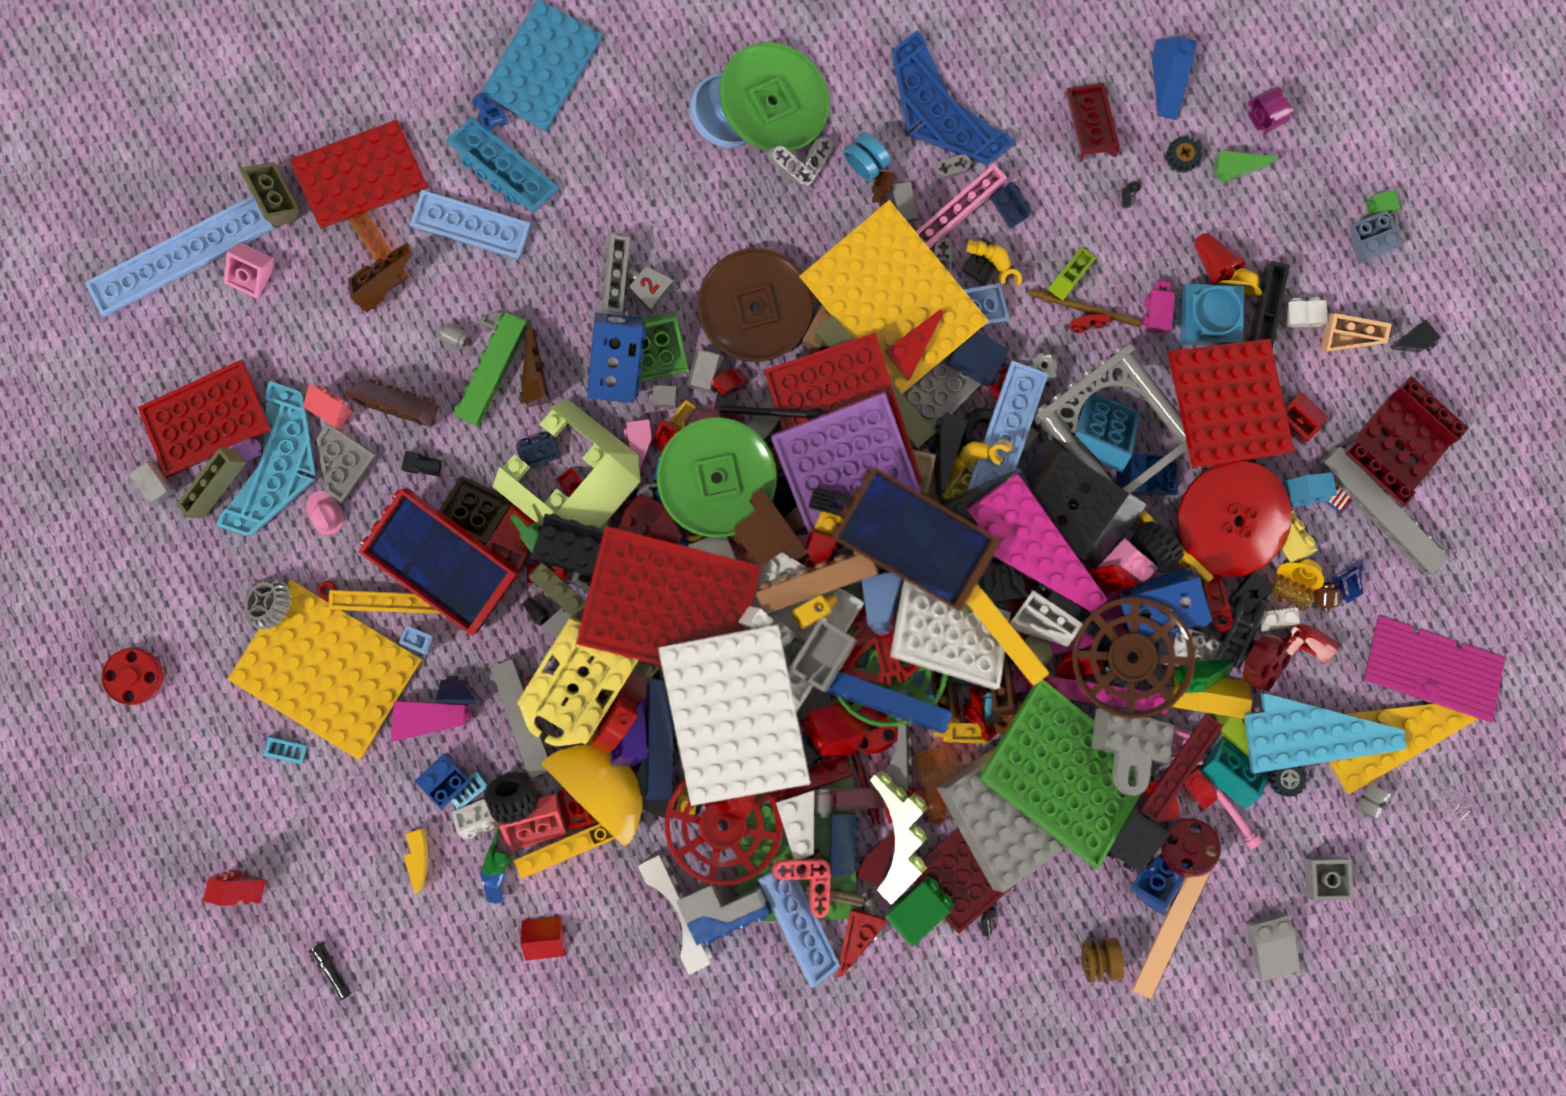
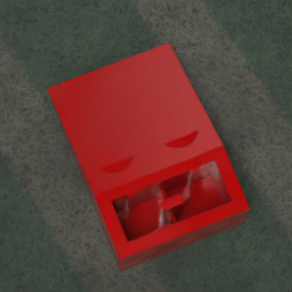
(507, 540)

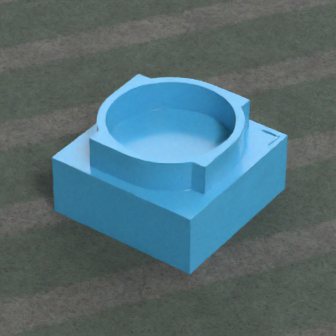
(1211, 314)

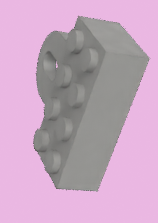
(1135, 745)

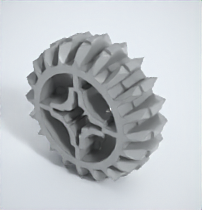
(267, 603)

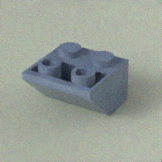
(1374, 237)

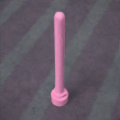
(1251, 838)

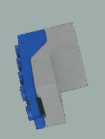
(713, 912)

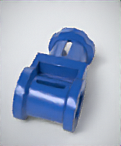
(489, 112)

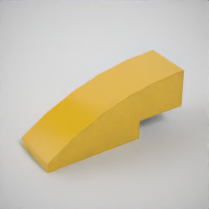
(418, 858)

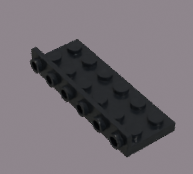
(568, 545)

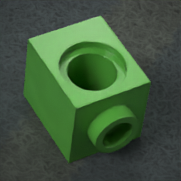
(1383, 201)

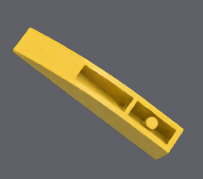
(562, 850)

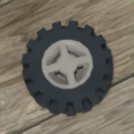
(1294, 781)

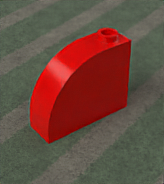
(614, 723)

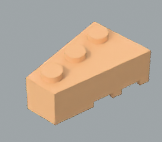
(1353, 332)

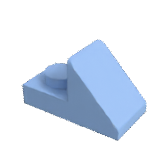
(416, 640)

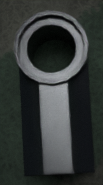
(416, 463)

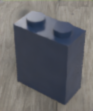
(980, 359)

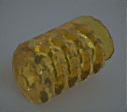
(1293, 592)

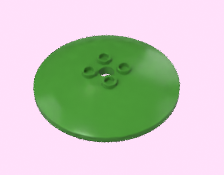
(778, 73)
(691, 460)

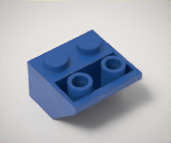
(443, 780)

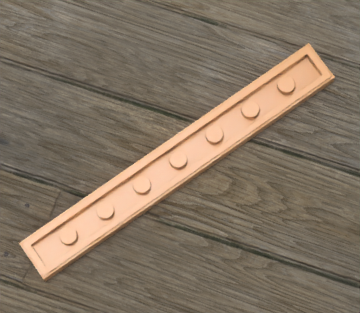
(1169, 934)

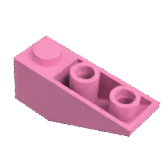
(640, 438)

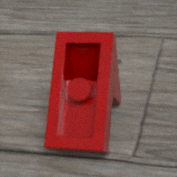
(664, 433)

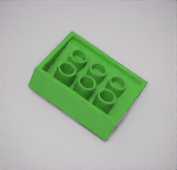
(662, 347)

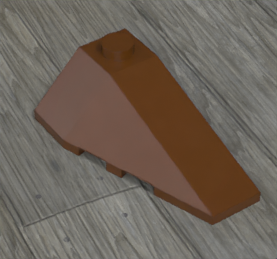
(372, 283)
(533, 379)

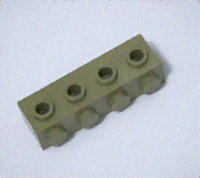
(211, 483)

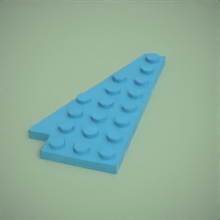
(1303, 734)

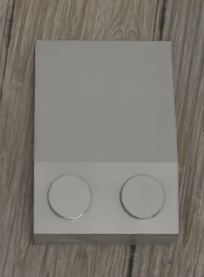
(1273, 945)

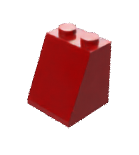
(834, 730)

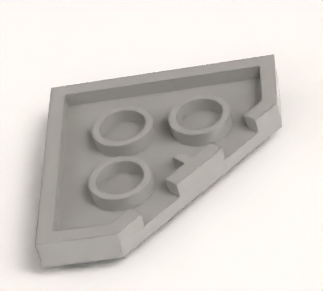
(341, 462)

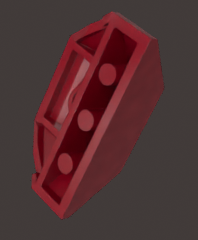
(649, 519)

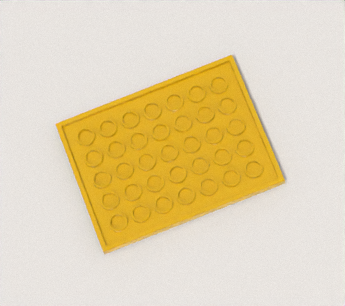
(889, 284)
(326, 671)

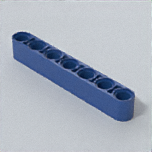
(890, 702)

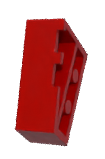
(232, 887)

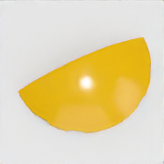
(603, 790)

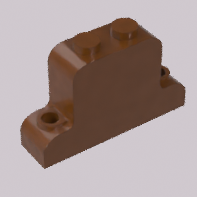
(766, 532)

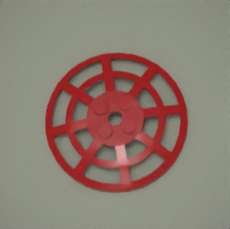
(722, 840)

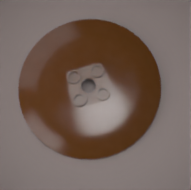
(750, 278)

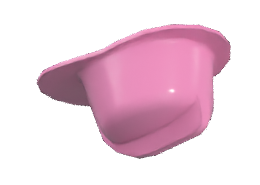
(324, 513)

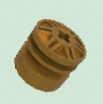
(1100, 960)

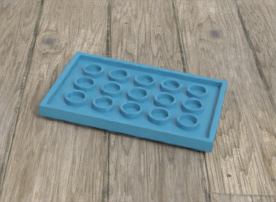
(541, 65)

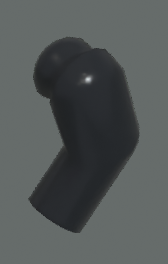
(1128, 191)
(986, 921)

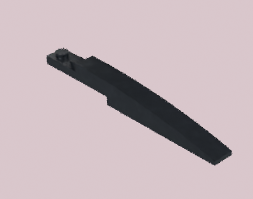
(1081, 615)

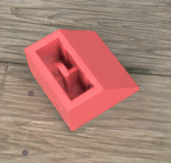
(330, 409)

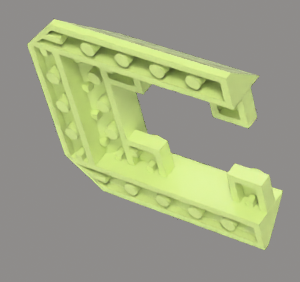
(602, 491)

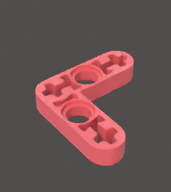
(815, 878)

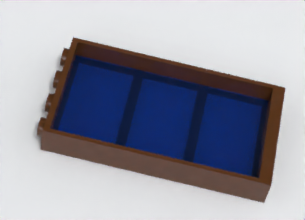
(915, 538)

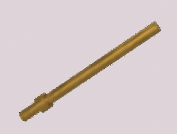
(1048, 297)

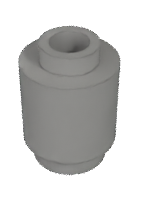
(453, 336)
(823, 802)

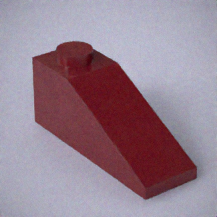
(876, 860)

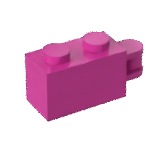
(1159, 308)

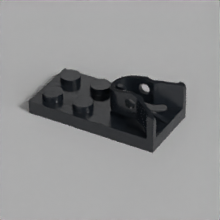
(1003, 581)

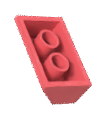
(540, 827)

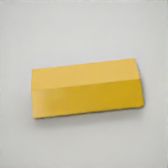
(1224, 698)

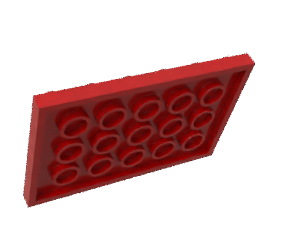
(358, 174)
(202, 417)

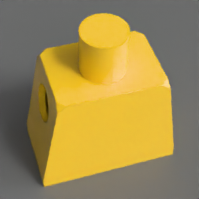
(806, 614)

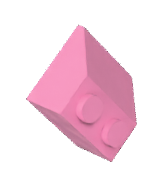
(247, 269)
(1132, 560)

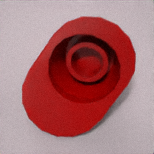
(1065, 667)

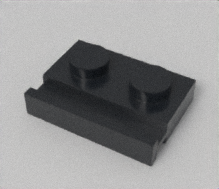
(980, 267)

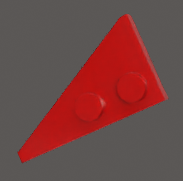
(909, 349)
(860, 931)

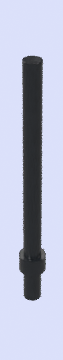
(814, 413)

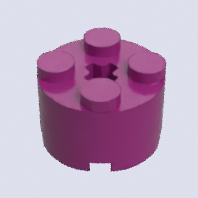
(1269, 110)

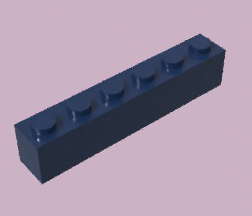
(659, 762)

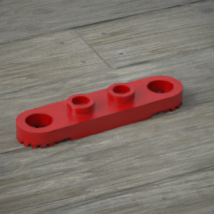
(1218, 603)

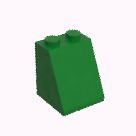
(919, 910)

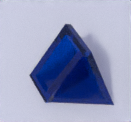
(1350, 582)

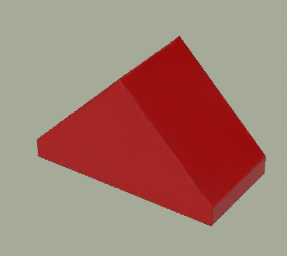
(569, 481)

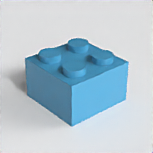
(1310, 488)

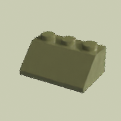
(270, 193)

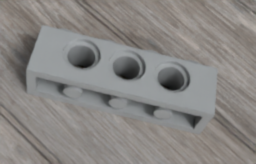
(614, 274)

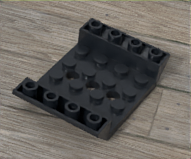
(1102, 513)

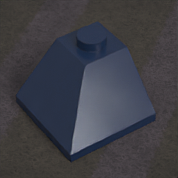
(456, 691)

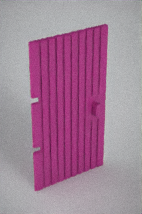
(1434, 669)

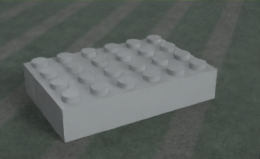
(997, 833)

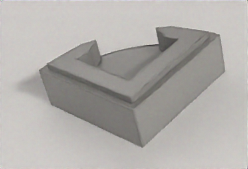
(490, 320)

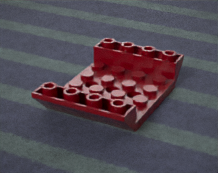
(1418, 425)

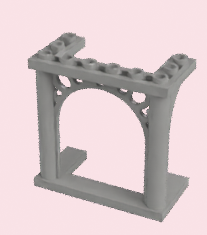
(1053, 422)

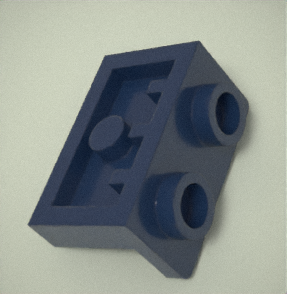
(1011, 205)
(538, 449)

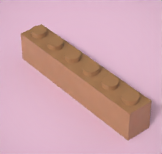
(815, 581)

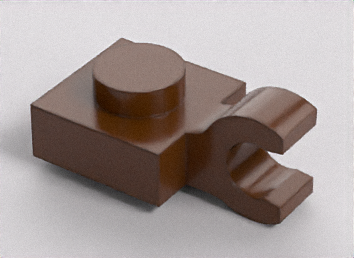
(881, 186)

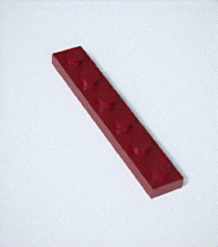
(1180, 768)

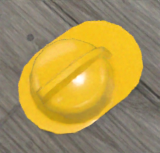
(1244, 278)
(1304, 572)

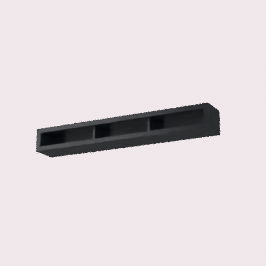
(1269, 302)

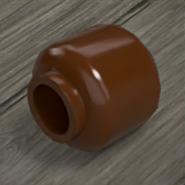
(1327, 596)

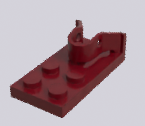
(1093, 120)
(821, 775)

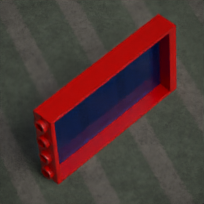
(438, 561)

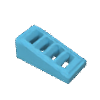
(268, 746)
(481, 781)

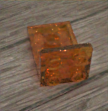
(934, 769)

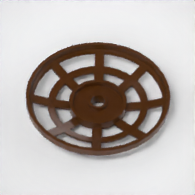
(1146, 658)

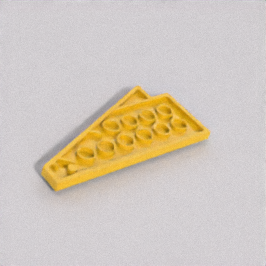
(1422, 728)

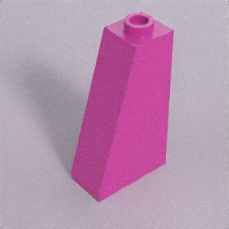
(419, 718)

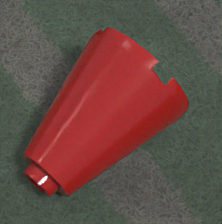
(1217, 258)

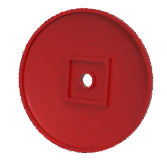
(1209, 513)

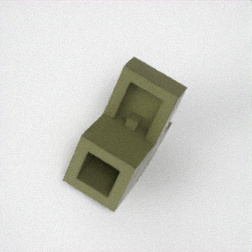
(1040, 649)

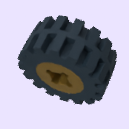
(1178, 159)

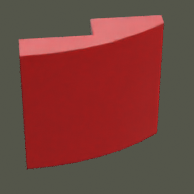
(1112, 578)

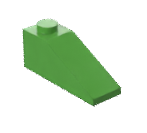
(1234, 164)

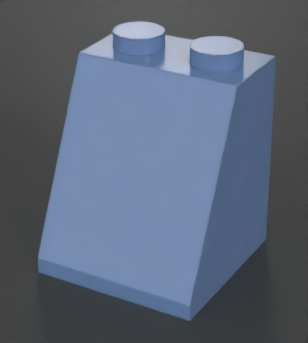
(882, 601)

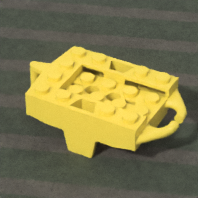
(549, 688)

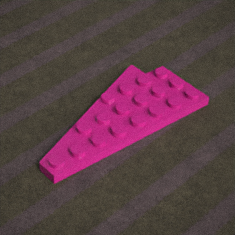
(1033, 542)

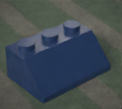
(843, 843)

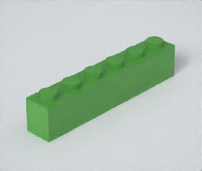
(491, 369)

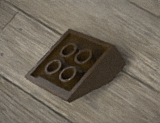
(475, 508)

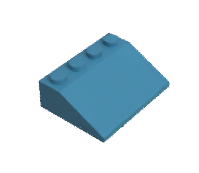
(1108, 430)

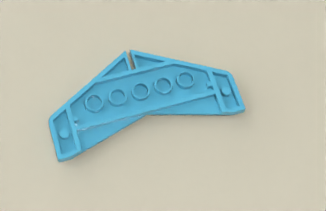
(277, 477)

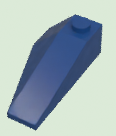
(1171, 68)
(1158, 885)

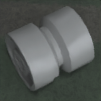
(1373, 802)

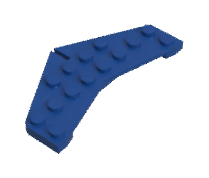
(942, 119)

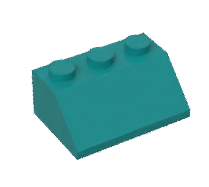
(1232, 773)

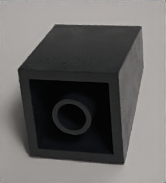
(1137, 842)

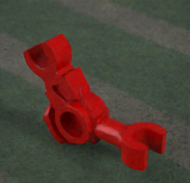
(974, 712)

